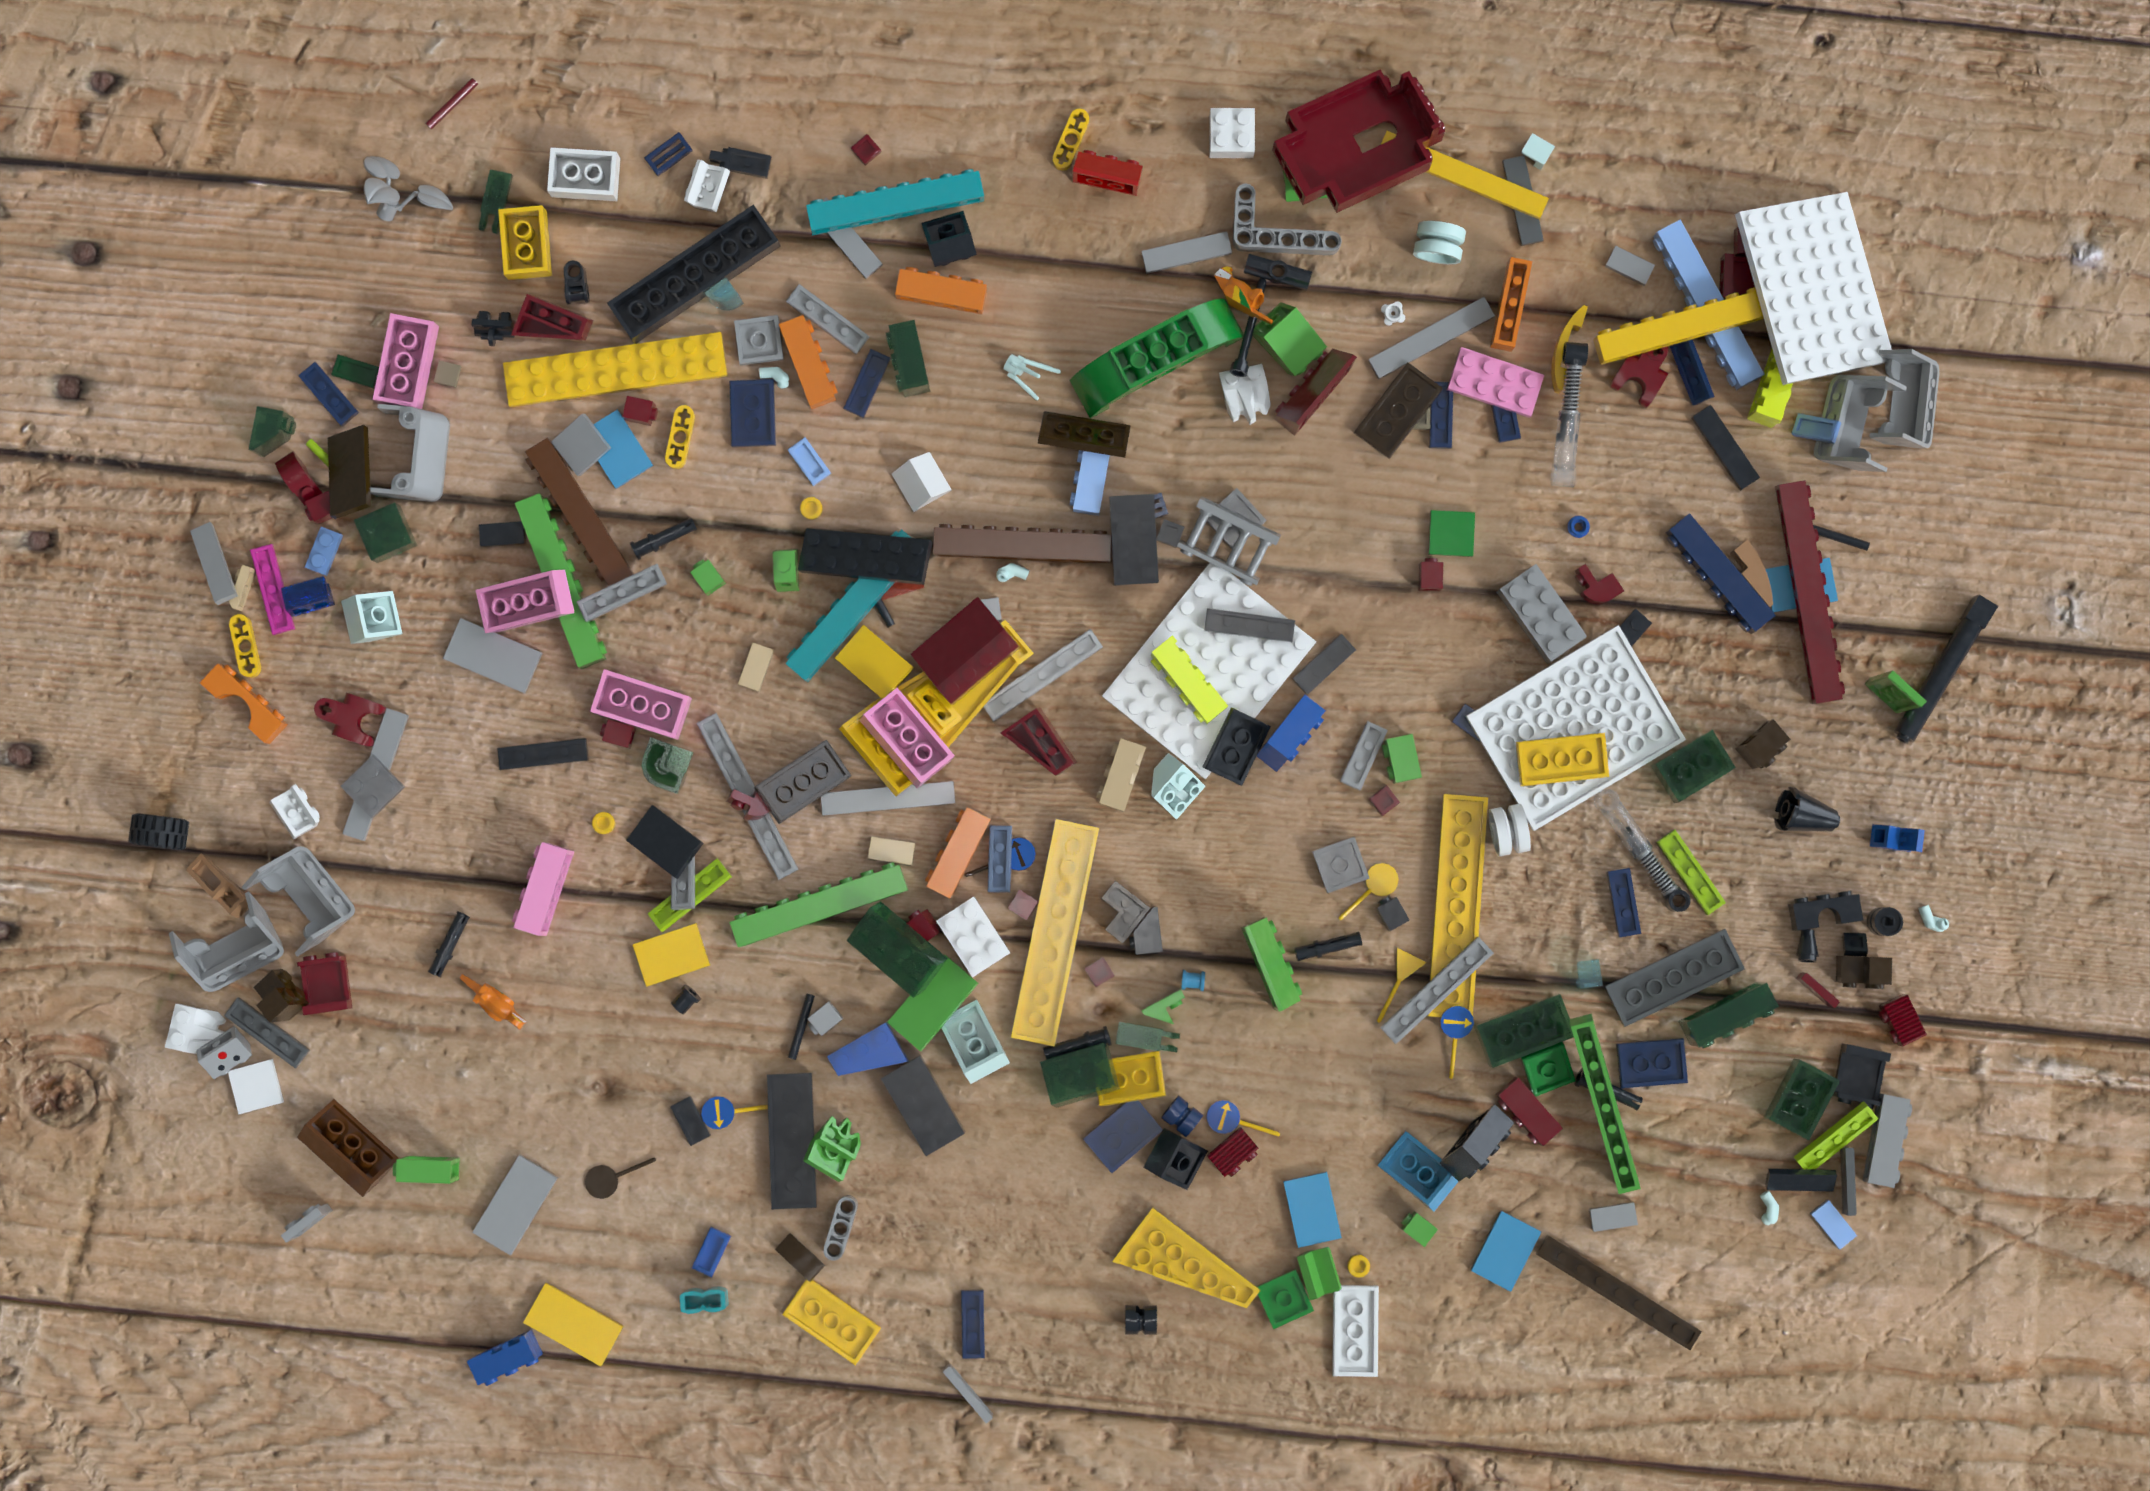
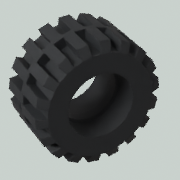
(158, 831)

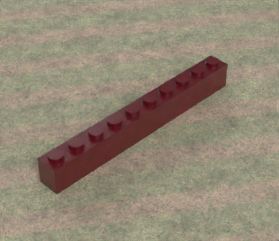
(1809, 592)

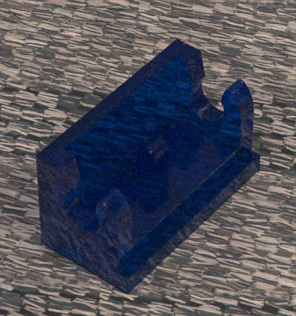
(307, 596)

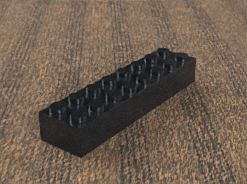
(692, 273)

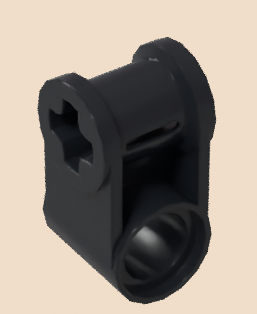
(576, 287)

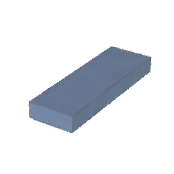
(1000, 859)

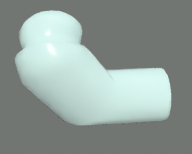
(777, 374)
(1011, 570)
(1933, 922)
(1772, 1210)

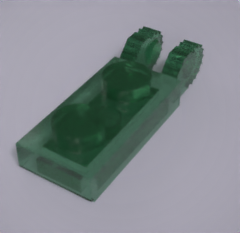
(495, 198)
(1144, 1037)

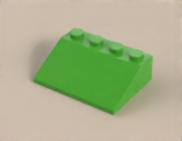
(1271, 964)

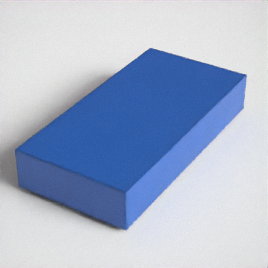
(711, 1252)

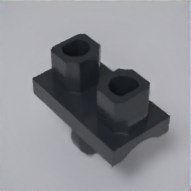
(493, 329)

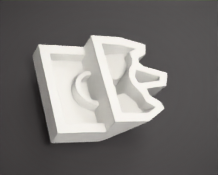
(1246, 394)
(193, 1028)

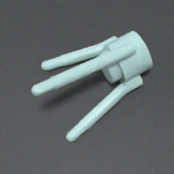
(1017, 365)

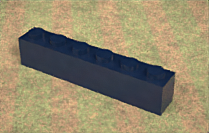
(1720, 574)

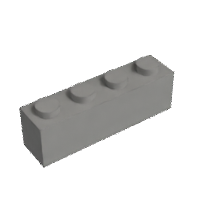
(1886, 1141)

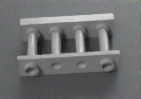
(1247, 528)

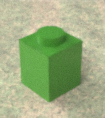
(707, 576)
(1418, 1228)

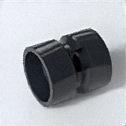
(1885, 921)
(1140, 1319)

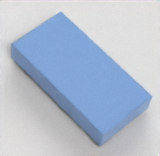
(809, 461)
(1833, 1224)

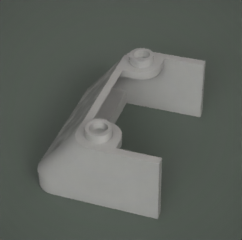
(1849, 403)
(1913, 409)
(428, 456)
(310, 889)
(232, 956)

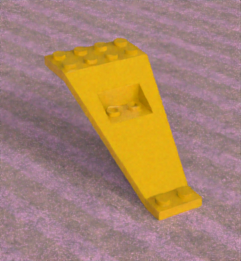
(954, 721)

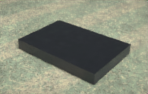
(1236, 746)
(664, 841)

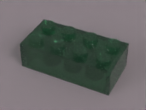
(896, 949)
(1728, 1014)
(1524, 1030)

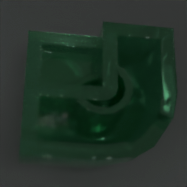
(665, 765)

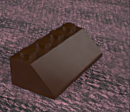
(347, 1147)

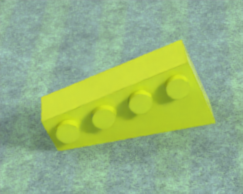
(1770, 396)
(1188, 680)

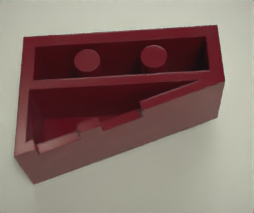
(548, 320)
(1041, 741)

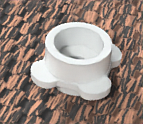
(1395, 307)

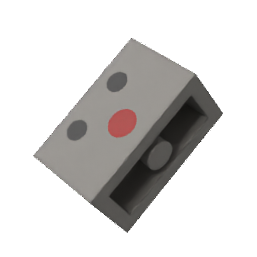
(224, 1053)

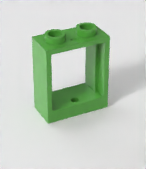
(427, 1169)

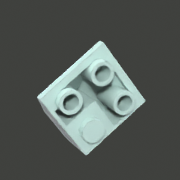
(1174, 785)

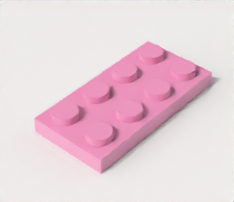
(1495, 382)

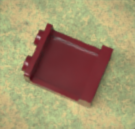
(1734, 275)
(325, 983)

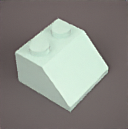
(371, 617)

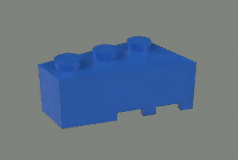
(868, 1052)

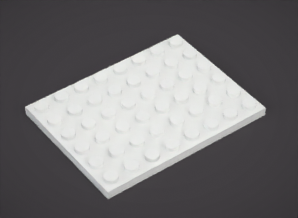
(1814, 287)
(1238, 667)
(1581, 694)

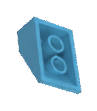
(1418, 1171)

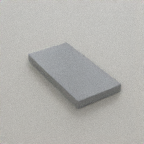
(492, 656)
(515, 1205)

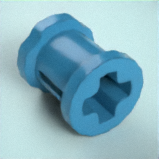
(1193, 980)

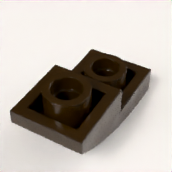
(800, 1257)

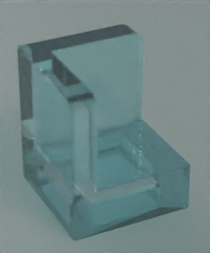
(1589, 974)

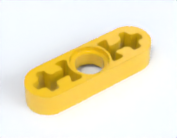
(1082, 127)
(671, 451)
(242, 663)

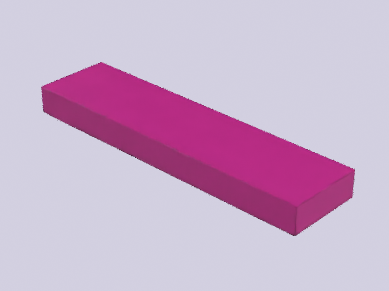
(270, 584)

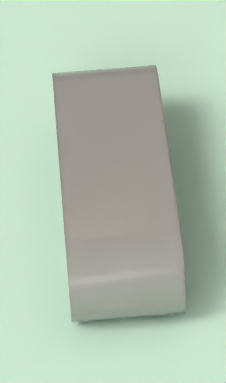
(837, 1238)

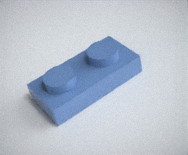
(323, 551)

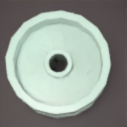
(1439, 242)

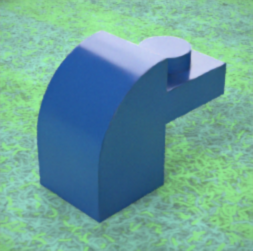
(1897, 838)

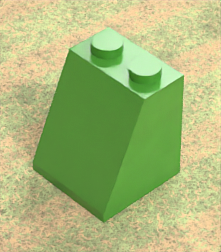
(1289, 339)

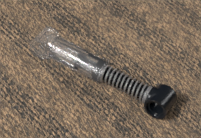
(1564, 469)
(1640, 848)

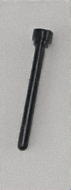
(1239, 366)

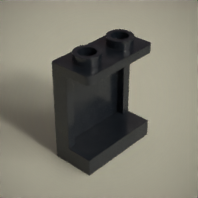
(1860, 1074)

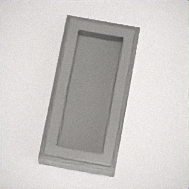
(1630, 265)
(1613, 1216)

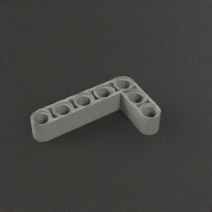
(1275, 235)

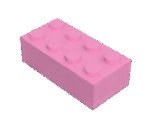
(405, 361)
(525, 601)
(641, 704)
(907, 738)
(543, 889)

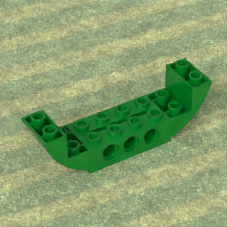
(1155, 354)

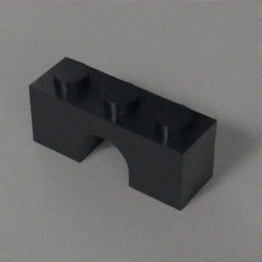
(1805, 913)

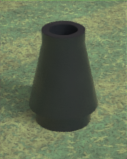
(1807, 948)

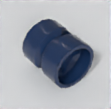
(1182, 1116)

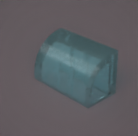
(724, 296)

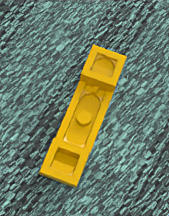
(1557, 372)

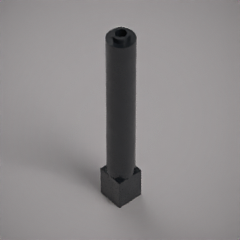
(1972, 622)

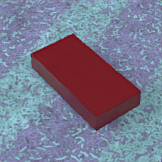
(1818, 990)

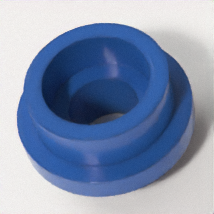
(1584, 523)

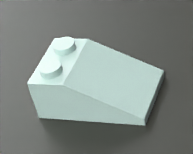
(974, 1042)

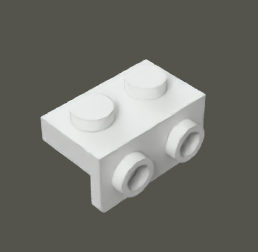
(706, 186)
(295, 811)

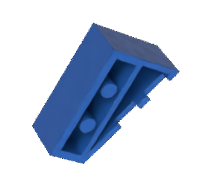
(1292, 733)
(505, 1358)

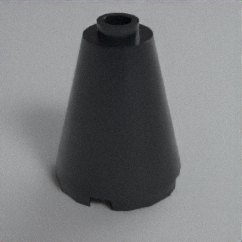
(1804, 813)

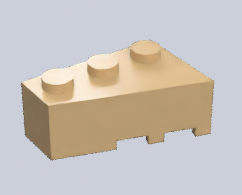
(1121, 774)

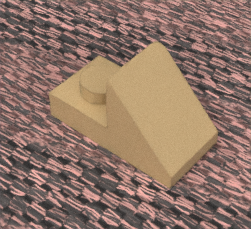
(243, 583)

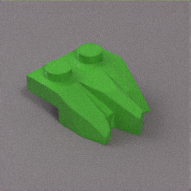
(833, 1149)

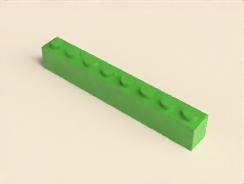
(551, 556)
(818, 906)
(1605, 1103)

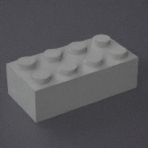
(1541, 614)

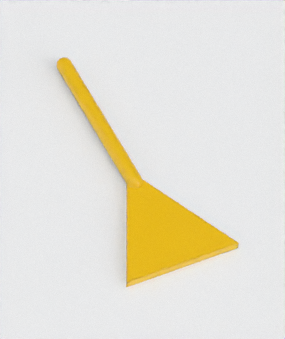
(1406, 966)

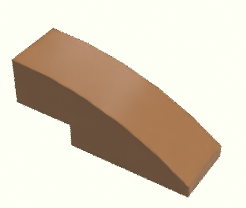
(1753, 570)
(218, 885)

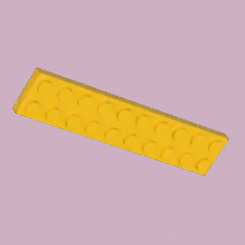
(615, 369)
(1458, 890)
(1055, 932)

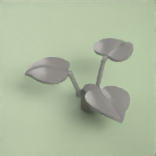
(380, 192)

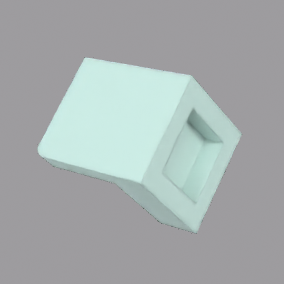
(1537, 150)

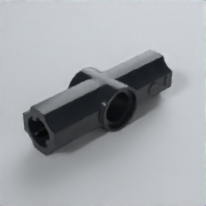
(1263, 268)

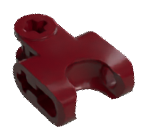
(1644, 370)
(348, 717)

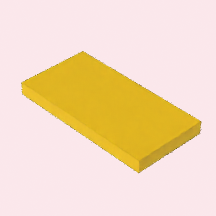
(1562, 759)
(831, 1321)
(573, 1324)

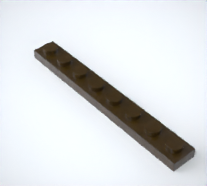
(1618, 1292)

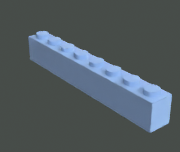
(1698, 287)

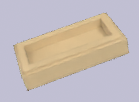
(756, 667)
(891, 850)

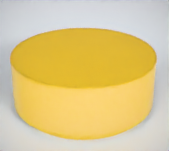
(811, 508)
(603, 823)
(1358, 1265)

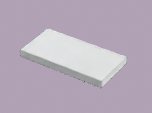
(1355, 1331)

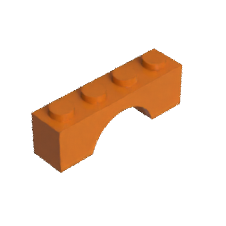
(264, 721)

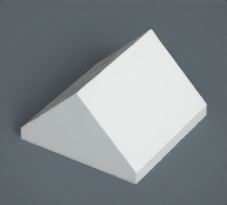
(921, 481)

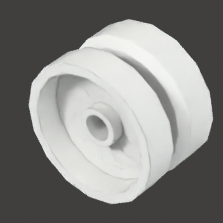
(1509, 830)

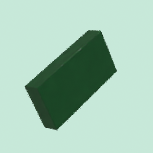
(355, 371)

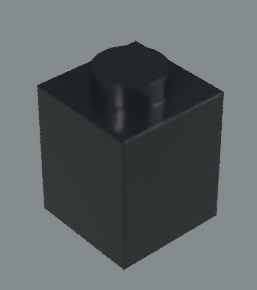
(1391, 913)

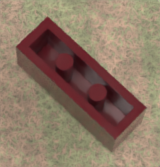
(1528, 1112)

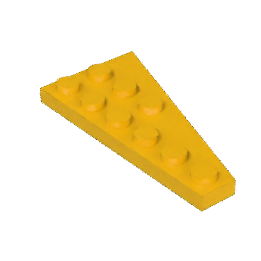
(1174, 1256)

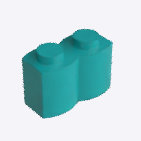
(710, 1300)

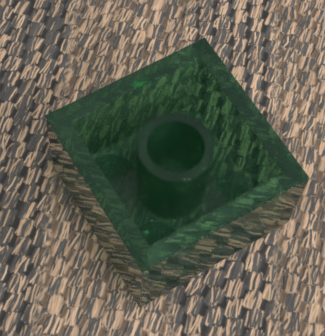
(385, 532)

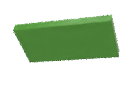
(1895, 692)
(926, 1013)

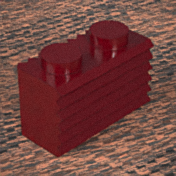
(1902, 1020)
(1233, 1152)

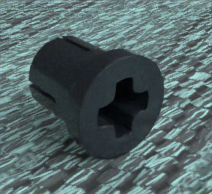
(685, 999)

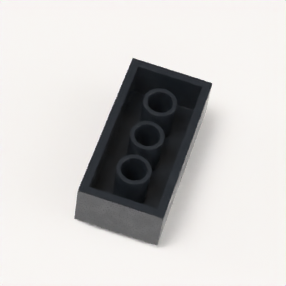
(1134, 539)
(923, 1105)

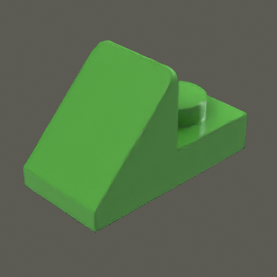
(1158, 1009)

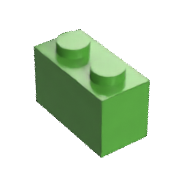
(1402, 759)

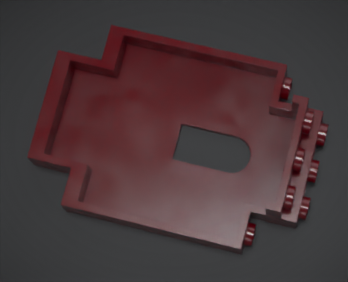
(1324, 156)

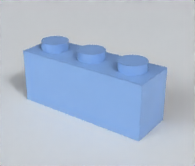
(1089, 482)

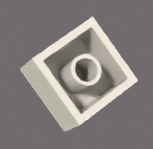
(1232, 133)

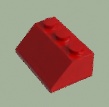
(1107, 172)

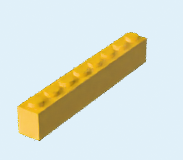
(1678, 327)

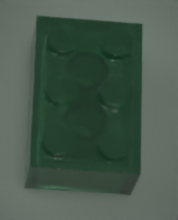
(907, 358)
(1693, 766)
(1079, 1075)
(1801, 1099)

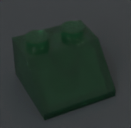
(270, 430)

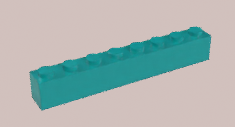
(895, 202)
(837, 625)

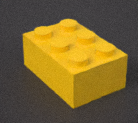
(525, 242)

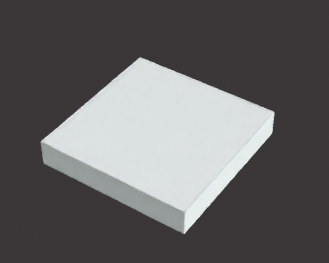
(255, 1086)

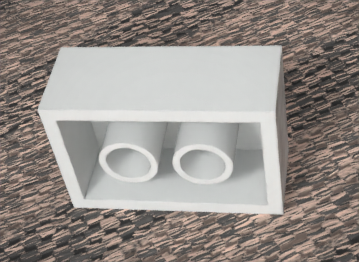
(583, 174)
(973, 936)

